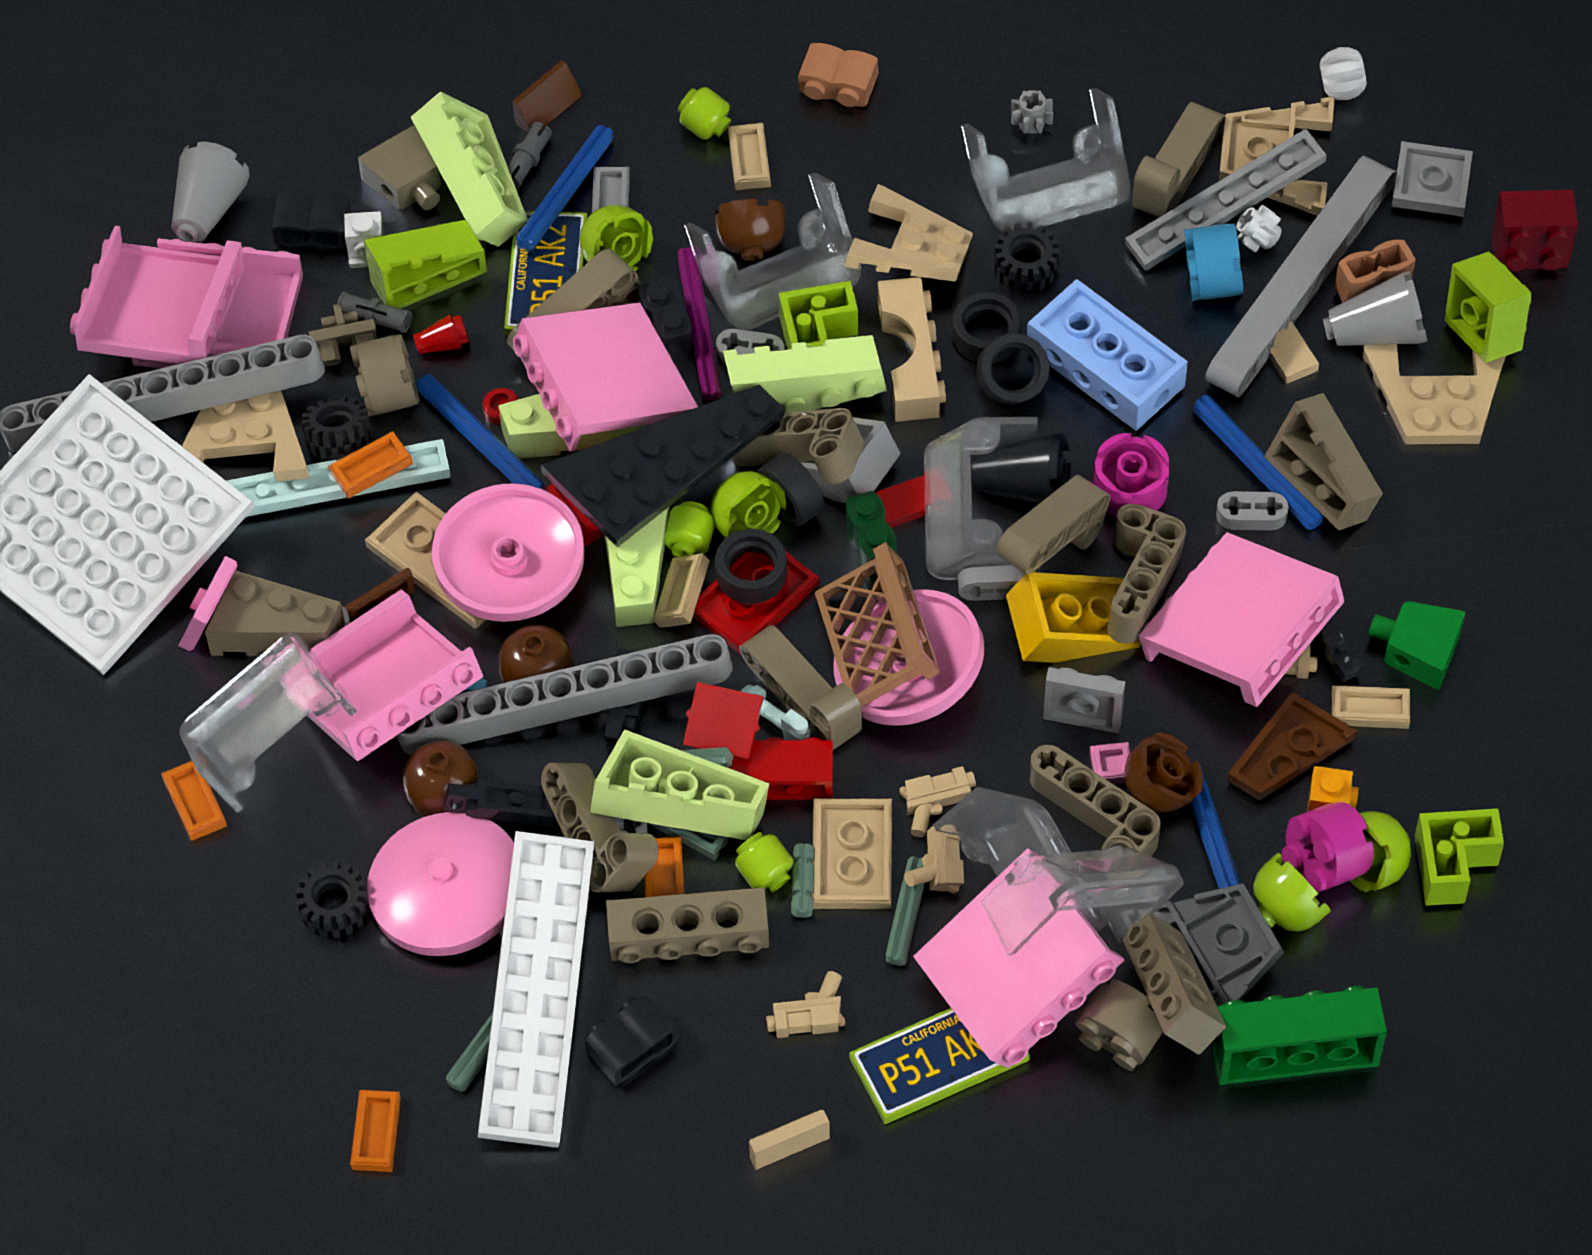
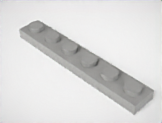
(1226, 198)

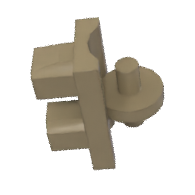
(341, 334)

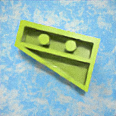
(423, 262)

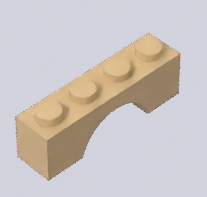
(904, 314)

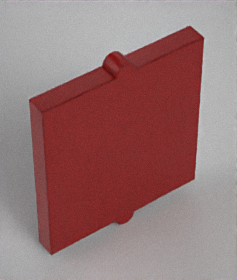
(723, 719)

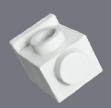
(357, 228)

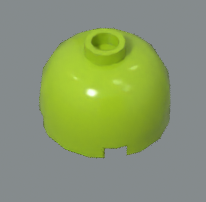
(616, 229)
(747, 502)
(1390, 848)
(1287, 897)

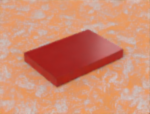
(741, 621)

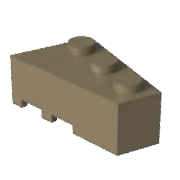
(1324, 463)
(260, 612)

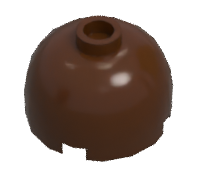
(750, 228)
(533, 652)
(431, 771)
(1162, 773)

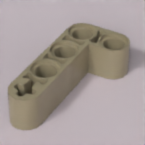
(1164, 180)
(596, 285)
(815, 435)
(1065, 517)
(1157, 548)
(829, 711)
(1056, 773)
(617, 858)

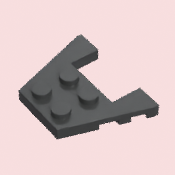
(1226, 938)

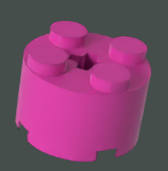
(1132, 472)
(1328, 845)

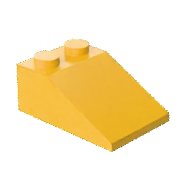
(1063, 616)

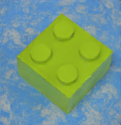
(1487, 306)

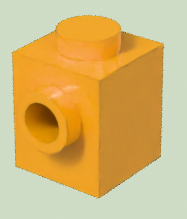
(1331, 786)

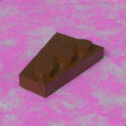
(1288, 746)

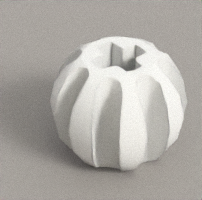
(1343, 73)

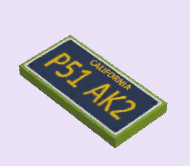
(545, 268)
(922, 1065)

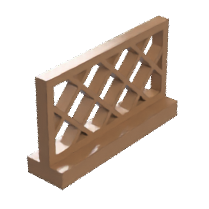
(906, 620)

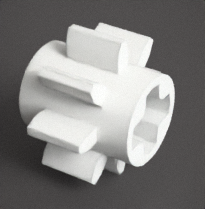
(1258, 228)

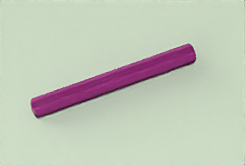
(700, 325)

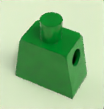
(1420, 640)

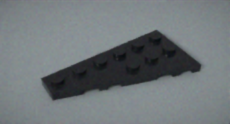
(647, 470)

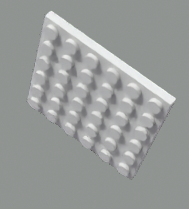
(106, 523)

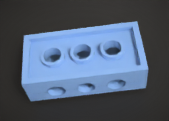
(1108, 354)

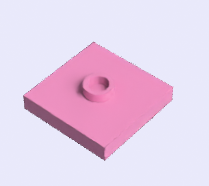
(206, 602)

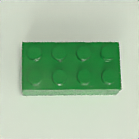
(1299, 1035)

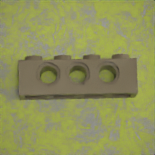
(672, 912)
(1173, 983)

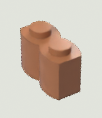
(838, 75)
(1368, 269)

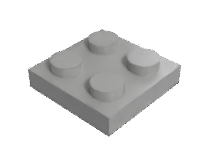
(1432, 178)
(1084, 699)

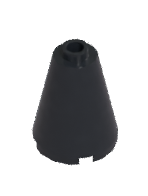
(1024, 469)

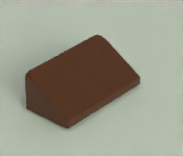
(546, 97)
(373, 597)

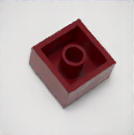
(1534, 229)

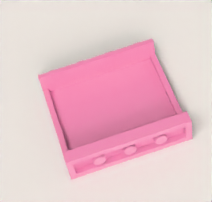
(156, 301)
(261, 303)
(601, 370)
(1244, 615)
(392, 672)
(1021, 996)

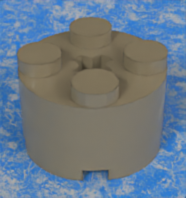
(385, 375)
(1120, 1022)

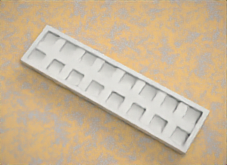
(536, 990)

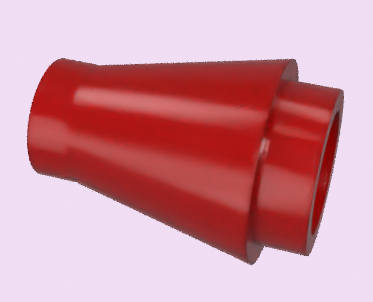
(442, 336)

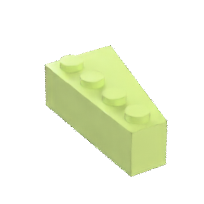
(472, 166)
(809, 375)
(533, 433)
(636, 573)
(677, 790)

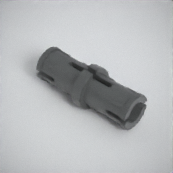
(527, 153)
(394, 319)

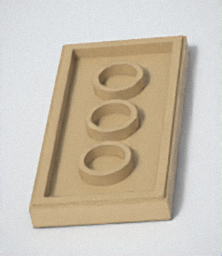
(407, 542)

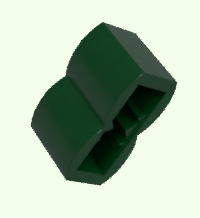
(867, 527)

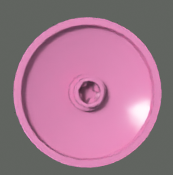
(508, 552)
(958, 651)
(442, 884)

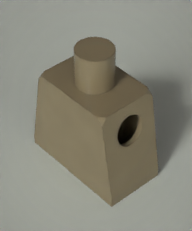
(402, 171)

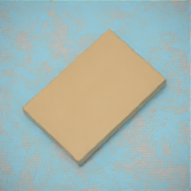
(852, 853)

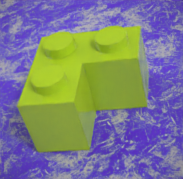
(818, 314)
(1450, 845)

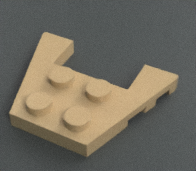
(1259, 130)
(923, 244)
(1435, 406)
(249, 428)

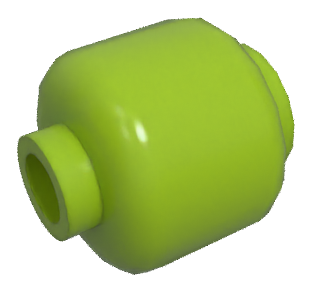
(704, 113)
(689, 529)
(764, 862)

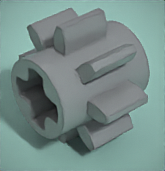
(1032, 111)

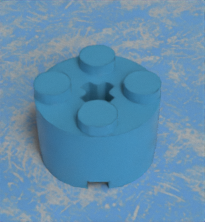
(1213, 261)

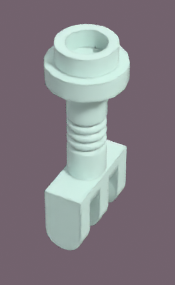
(793, 725)

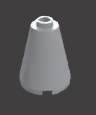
(205, 189)
(1379, 316)

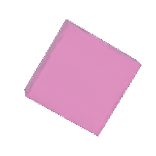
(1110, 761)

